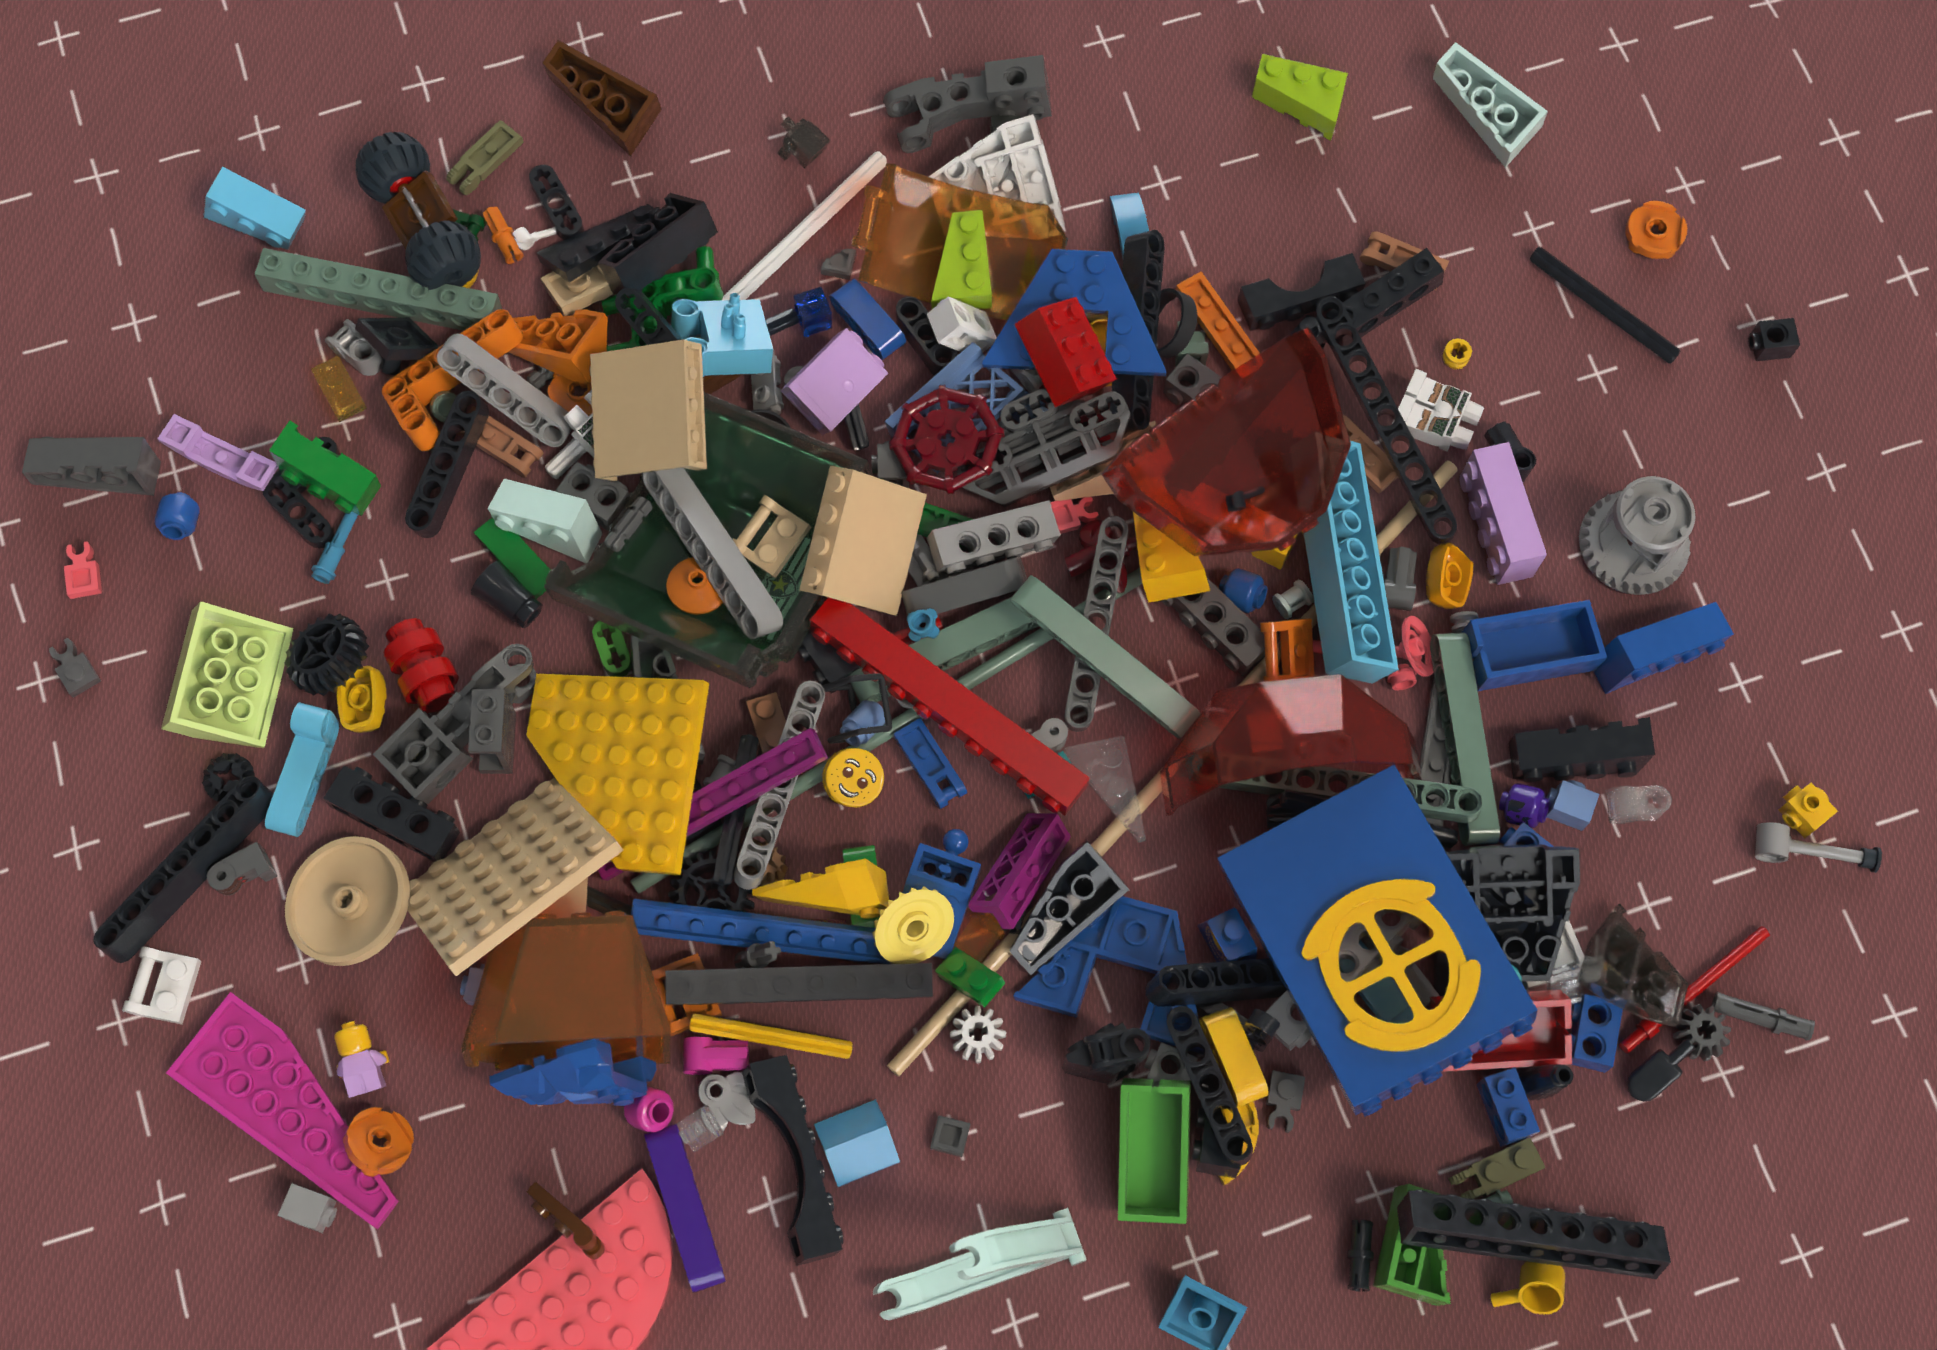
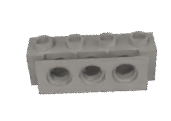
(1034, 520)

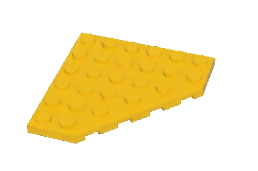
(625, 756)

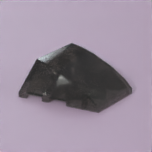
(1630, 974)

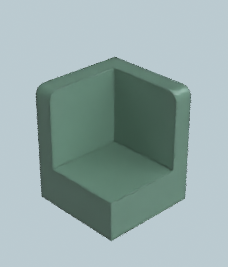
(1196, 348)

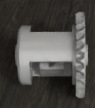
(1658, 522)

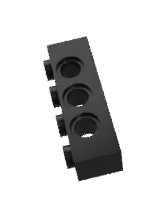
(1391, 294)
(431, 843)

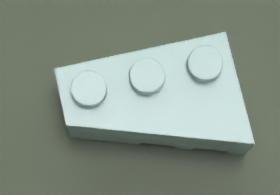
(546, 518)

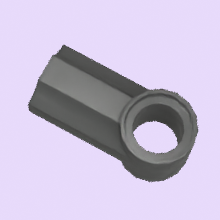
(1400, 577)

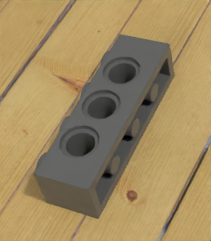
(1232, 621)

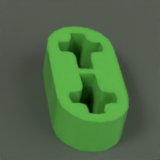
(605, 650)

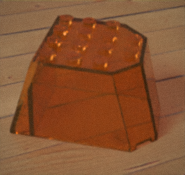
(564, 986)

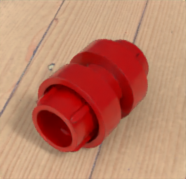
(415, 656)

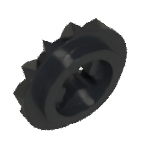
(214, 784)

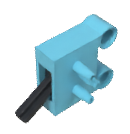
(731, 333)

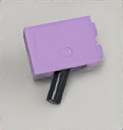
(835, 384)

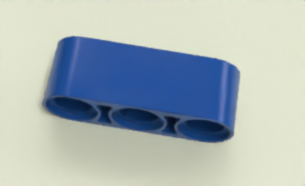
(867, 319)

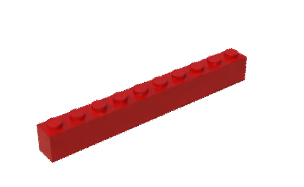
(950, 705)

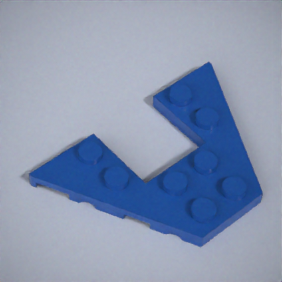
(1100, 289)
(1125, 934)

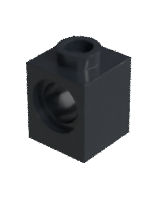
(1782, 331)

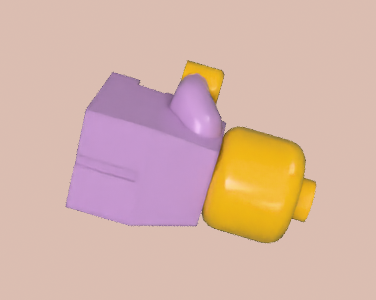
(359, 1063)

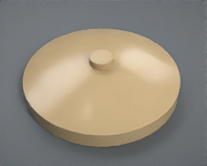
(347, 901)

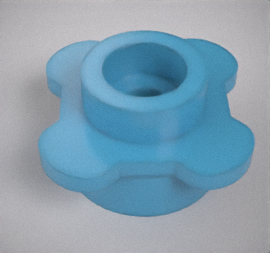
(922, 616)

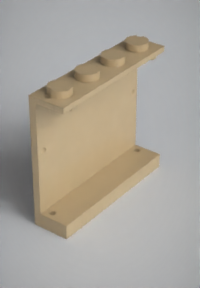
(648, 409)
(863, 540)

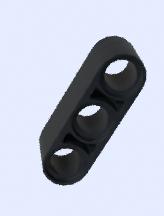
(918, 326)

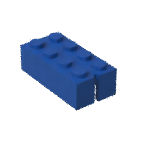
(1535, 645)

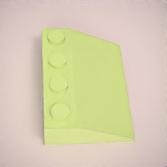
(227, 677)

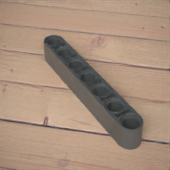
(1097, 608)

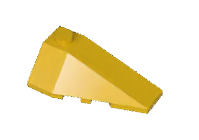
(845, 888)

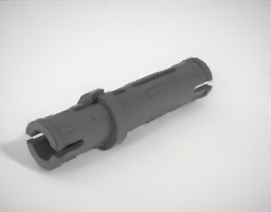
(1776, 1020)

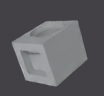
(308, 1208)

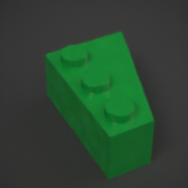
(323, 471)

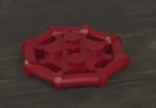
(938, 424)

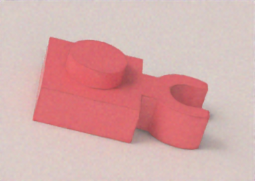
(1069, 515)
(83, 575)

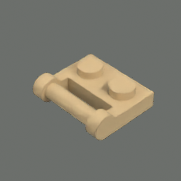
(778, 542)

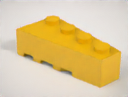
(1165, 566)

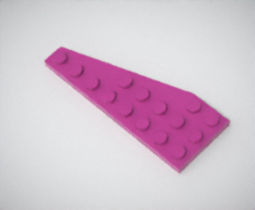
(266, 1089)

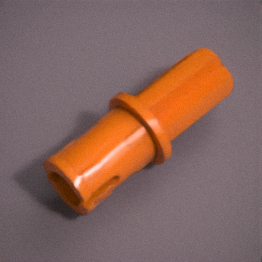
(502, 234)

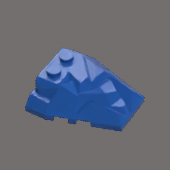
(580, 1074)

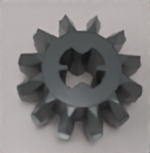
(1712, 1025)

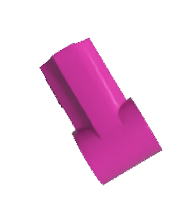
(704, 1055)

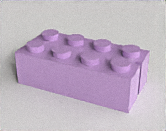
(1502, 514)

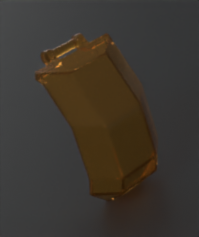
(913, 229)

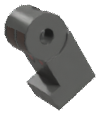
(241, 868)

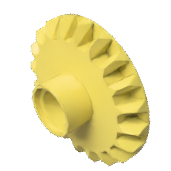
(913, 926)

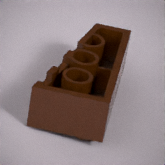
(606, 96)

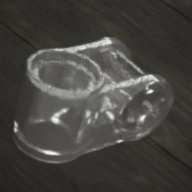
(1631, 803)

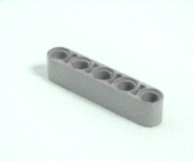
(491, 386)

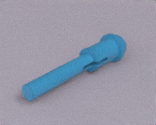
(333, 551)

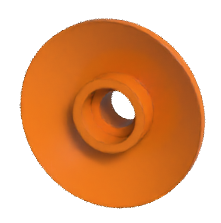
(691, 596)

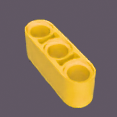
(1234, 1056)

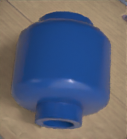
(177, 516)
(1244, 589)

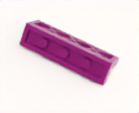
(1026, 867)

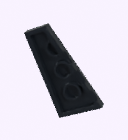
(584, 251)

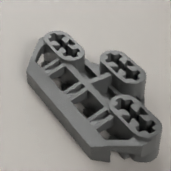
(1043, 436)

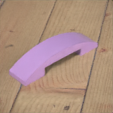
(217, 455)

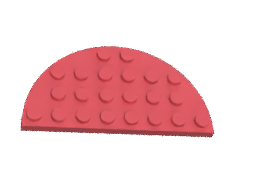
(580, 1301)

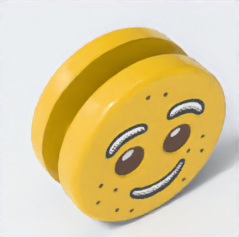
(853, 777)

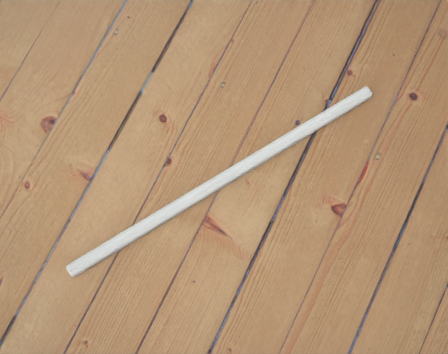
(765, 268)

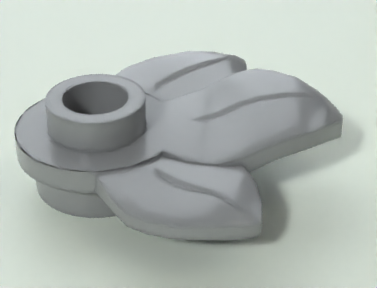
(733, 1101)

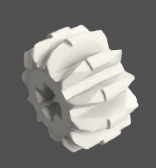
(967, 1027)

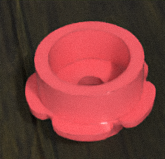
(1402, 678)

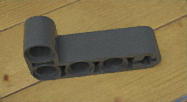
(967, 587)

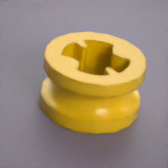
(1460, 345)

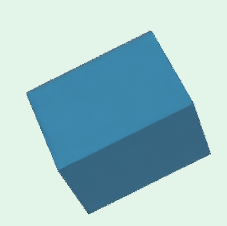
(857, 1143)
(1201, 1316)

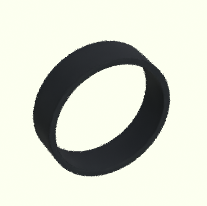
(1187, 323)

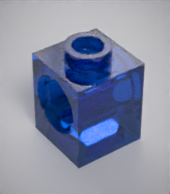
(813, 311)

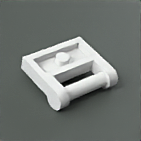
(172, 988)

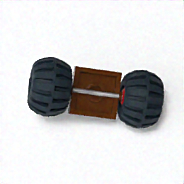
(398, 174)

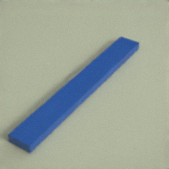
(746, 928)

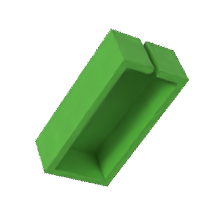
(1154, 1151)

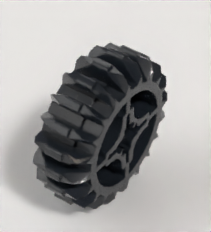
(326, 654)
(692, 877)

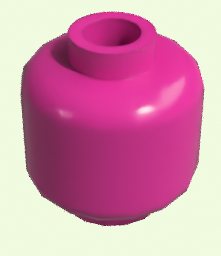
(650, 1111)

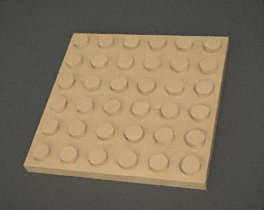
(508, 874)

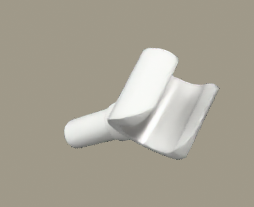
(526, 240)

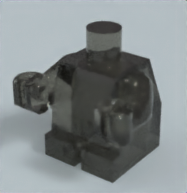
(803, 141)

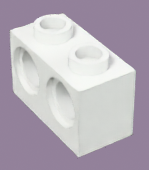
(960, 325)

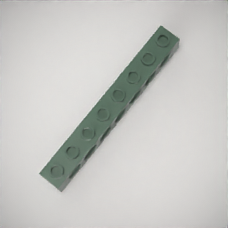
(372, 290)

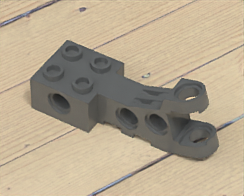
(1003, 88)
(429, 748)

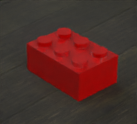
(1065, 351)

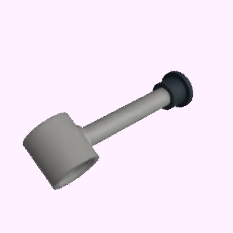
(1775, 843)

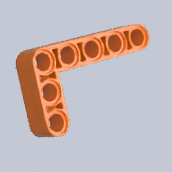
(416, 385)

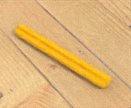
(770, 1036)

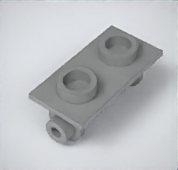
(764, 389)
(922, 564)

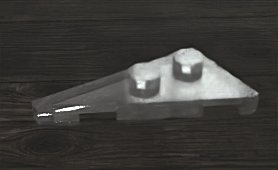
(1111, 778)

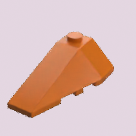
(563, 342)

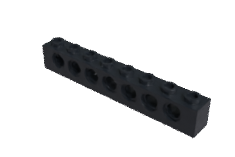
(799, 984)
(1532, 1234)

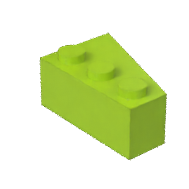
(1302, 91)
(964, 263)

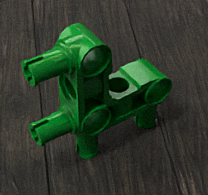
(693, 284)

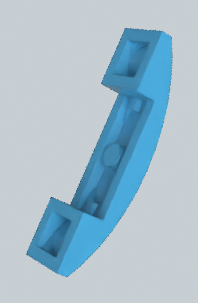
(1128, 216)

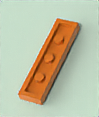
(1218, 321)

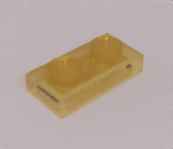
(338, 388)

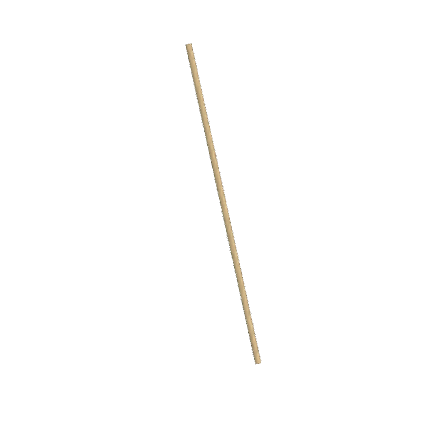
(1145, 798)

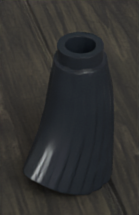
(1545, 1080)

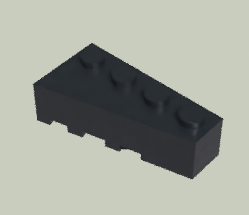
(1582, 751)

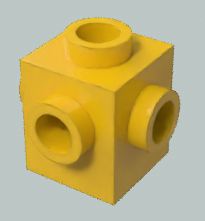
(1806, 809)

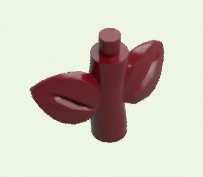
(1083, 559)

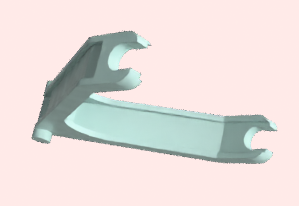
(993, 1259)

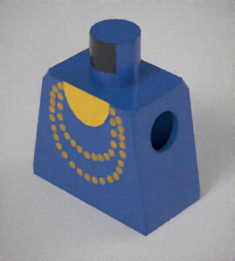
(1228, 937)

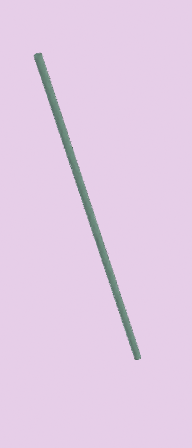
(814, 775)

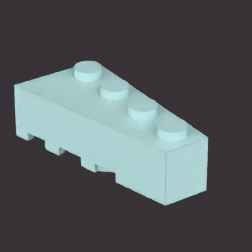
(1490, 104)

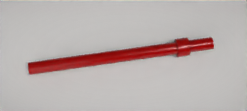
(1647, 1029)

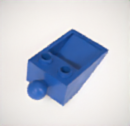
(947, 866)

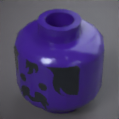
(1524, 805)

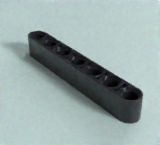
(1143, 274)
(183, 870)

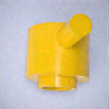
(1539, 1289)

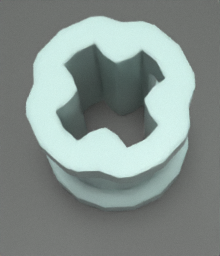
(1293, 599)

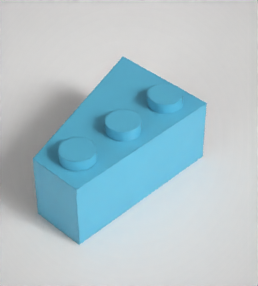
(252, 210)

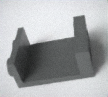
(492, 730)

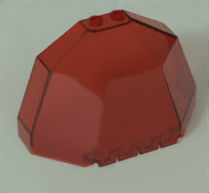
(1263, 426)
(1283, 728)

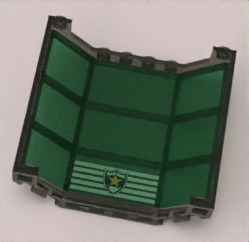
(744, 462)

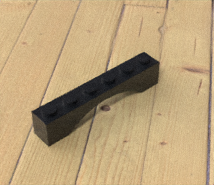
(775, 1094)

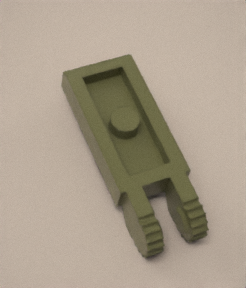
(485, 157)
(1501, 1169)

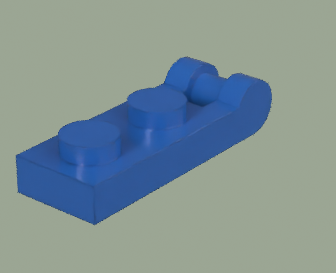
(929, 762)

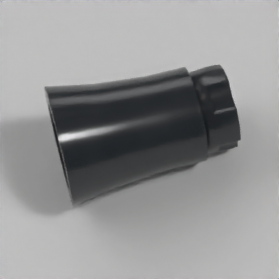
(506, 595)

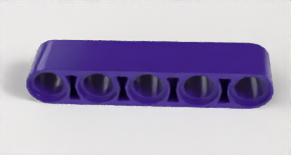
(685, 1208)

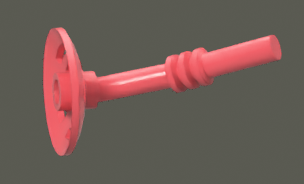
(1409, 648)

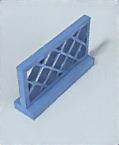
(956, 376)

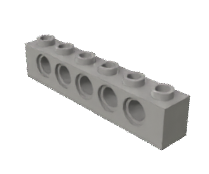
(1294, 1032)

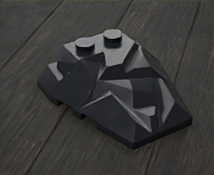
(1523, 898)

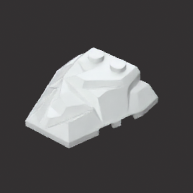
(1007, 165)

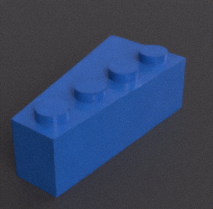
(1663, 646)

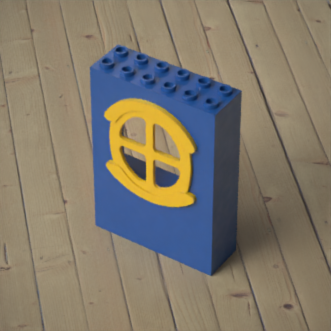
(1339, 869)

